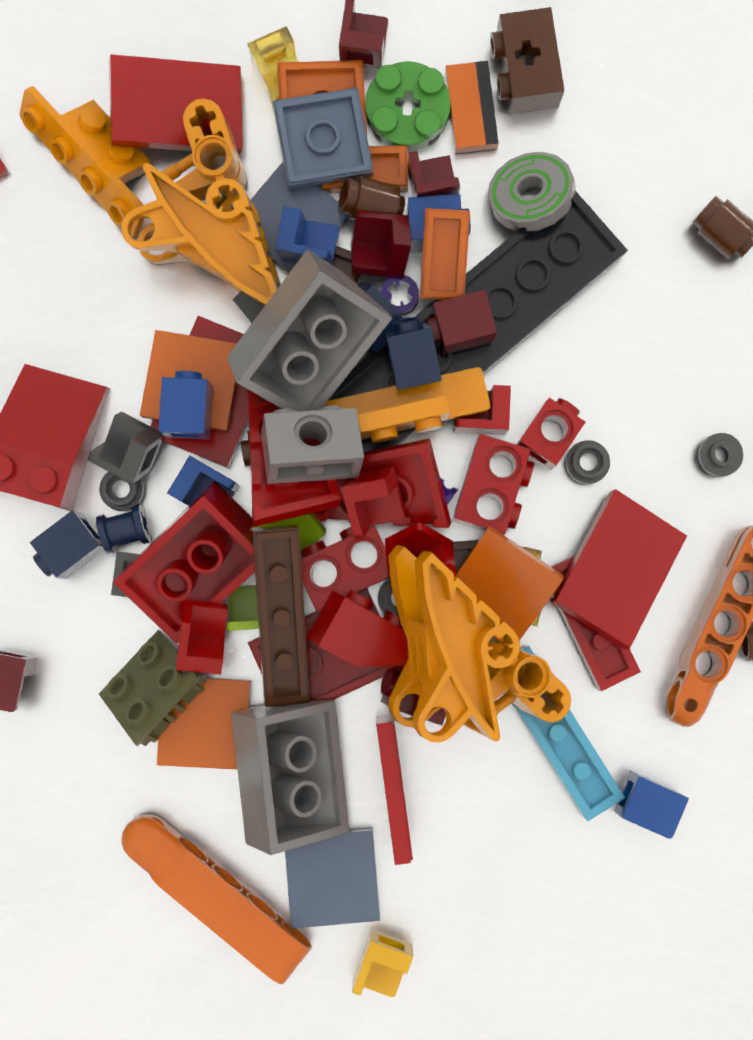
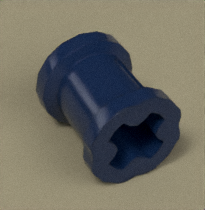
(123, 529)

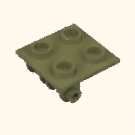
(149, 689)

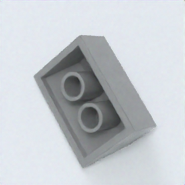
(307, 336)
(290, 774)

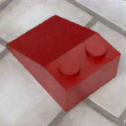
(48, 435)
(194, 559)

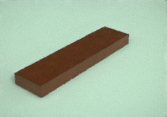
(281, 614)

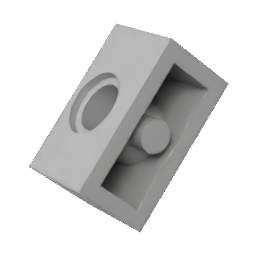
(292, 460)

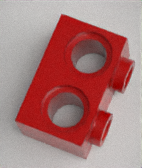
(482, 482)
(348, 574)

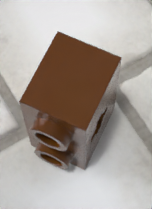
(532, 37)

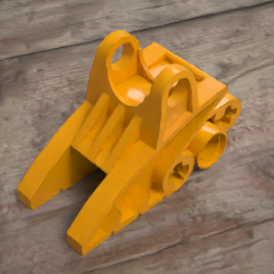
(187, 229)
(451, 655)

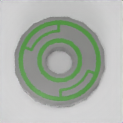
(530, 171)

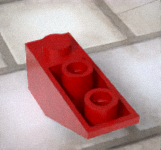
(357, 634)

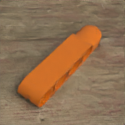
(723, 649)
(215, 897)

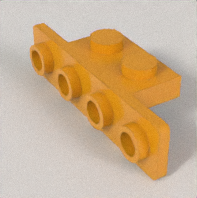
(84, 147)
(420, 407)

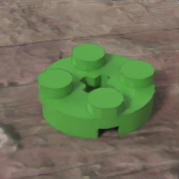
(413, 81)

